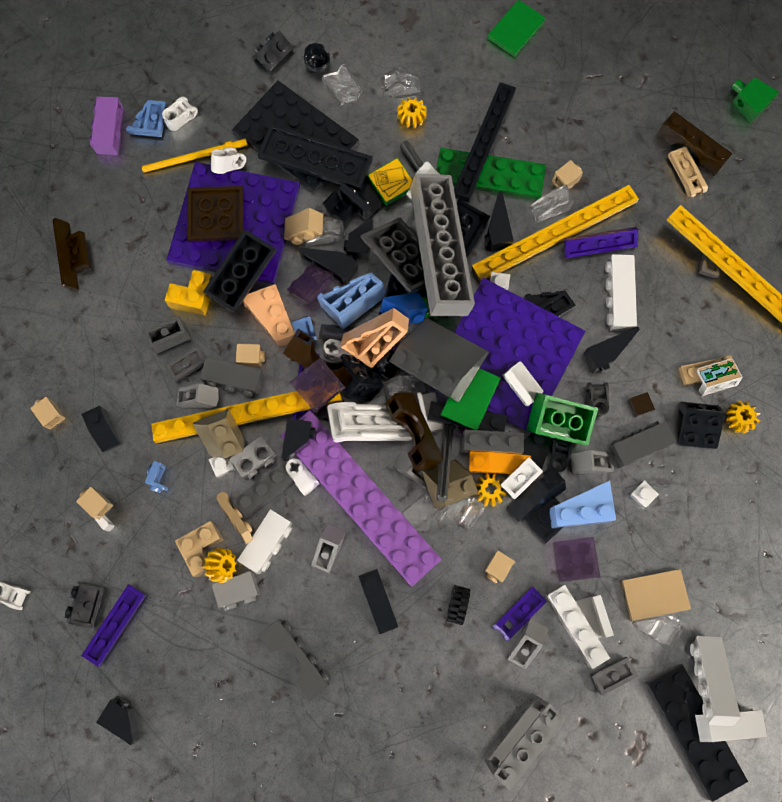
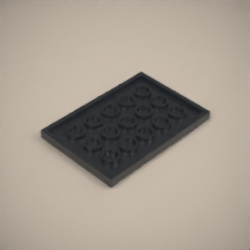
(290, 111)

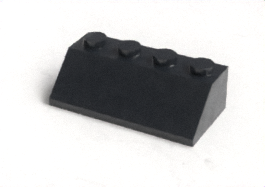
(239, 271)

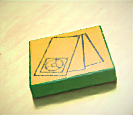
(391, 181)

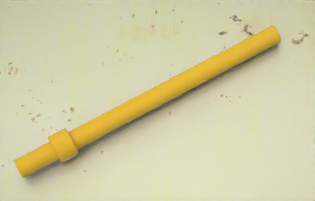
(192, 156)

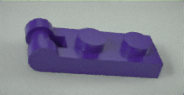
(520, 613)

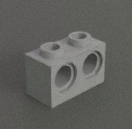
(250, 453)

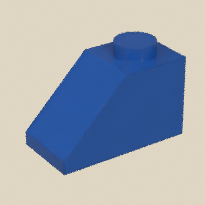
(408, 304)

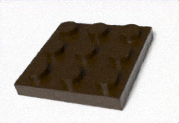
(215, 213)

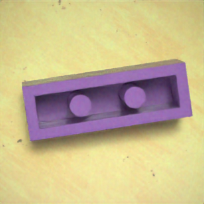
(106, 125)

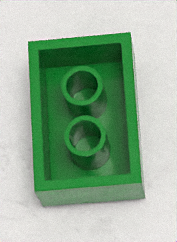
(562, 419)

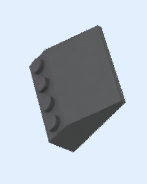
(399, 251)
(439, 358)

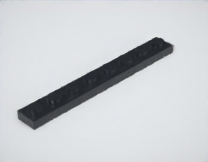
(484, 142)

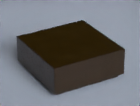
(641, 404)

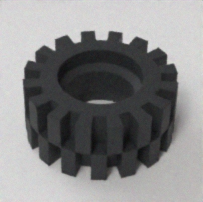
(458, 605)

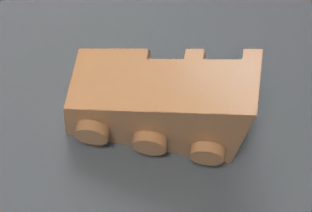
(270, 313)
(375, 337)

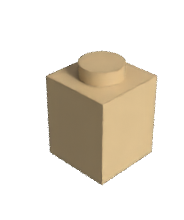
(567, 174)
(250, 355)
(47, 412)
(94, 503)
(498, 567)

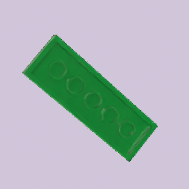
(499, 174)

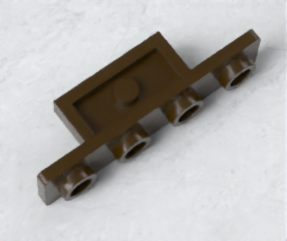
(71, 253)

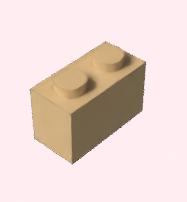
(303, 226)

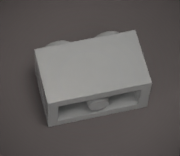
(236, 590)

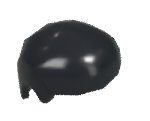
(316, 57)
(385, 368)

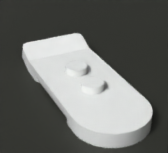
(364, 423)

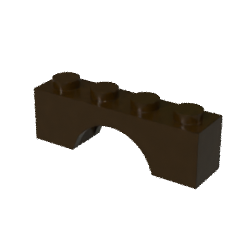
(710, 153)
(303, 352)
(406, 411)

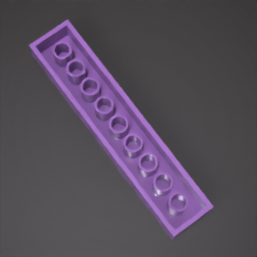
(367, 504)

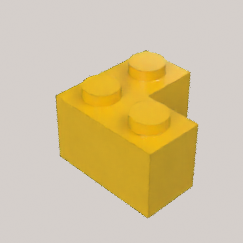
(190, 298)

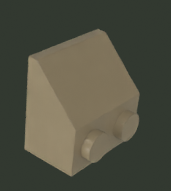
(220, 434)
(460, 484)

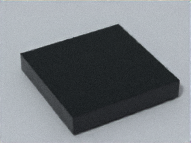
(540, 522)

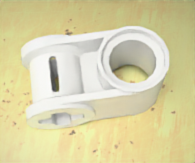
(179, 112)
(226, 160)
(337, 352)
(303, 478)
(13, 595)

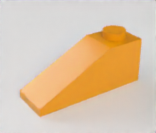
(495, 463)

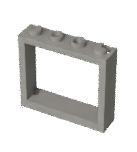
(524, 742)

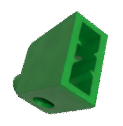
(753, 97)

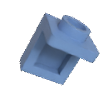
(304, 324)
(154, 475)

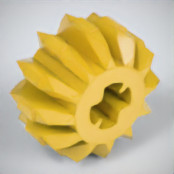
(411, 112)
(748, 415)
(495, 494)
(220, 565)

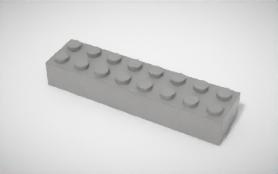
(441, 245)

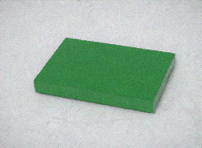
(516, 28)
(474, 401)

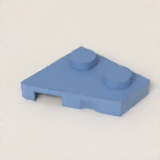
(149, 120)

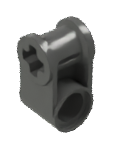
(598, 396)

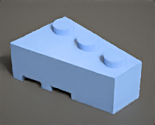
(352, 300)
(588, 508)

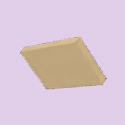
(655, 595)

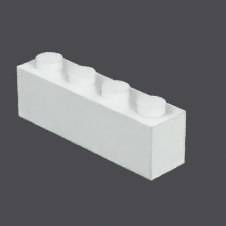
(621, 292)
(577, 626)
(715, 681)

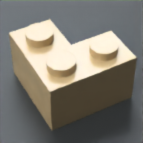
(195, 546)

